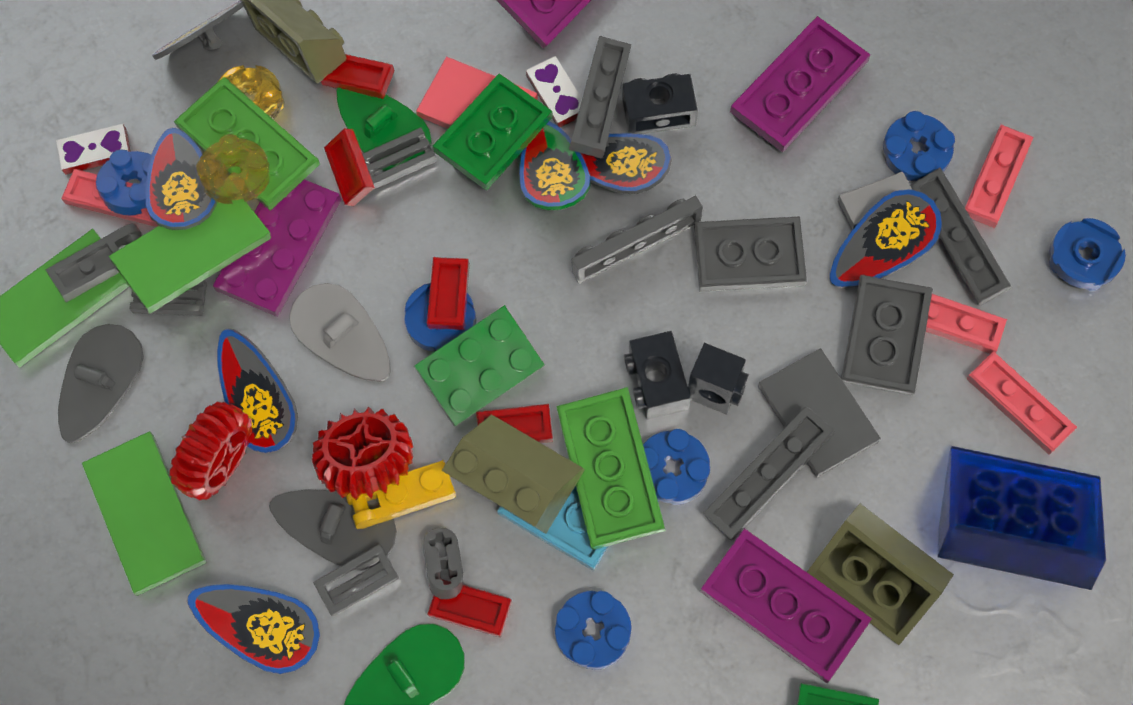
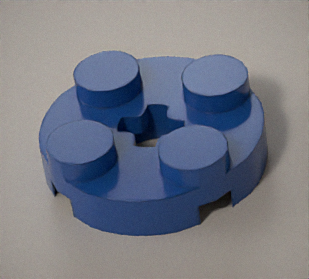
(923, 129)
(113, 177)
(1076, 270)
(416, 321)
(694, 469)
(585, 650)

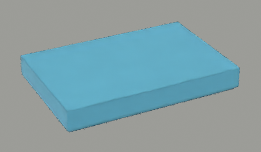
(566, 533)

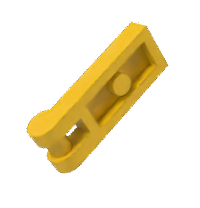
(415, 492)

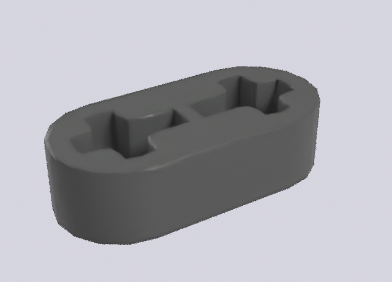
(450, 561)

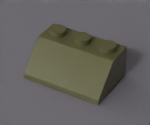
(298, 35)
(514, 472)
(880, 573)

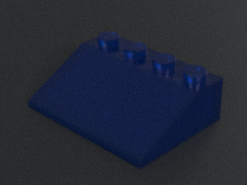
(1022, 518)

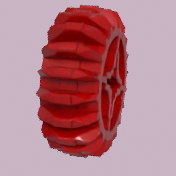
(211, 450)
(362, 453)

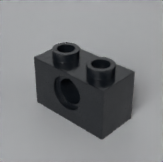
(647, 117)
(659, 354)
(717, 379)

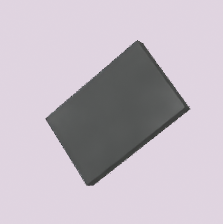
(750, 254)
(886, 335)
(817, 385)

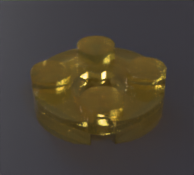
(258, 81)
(228, 153)

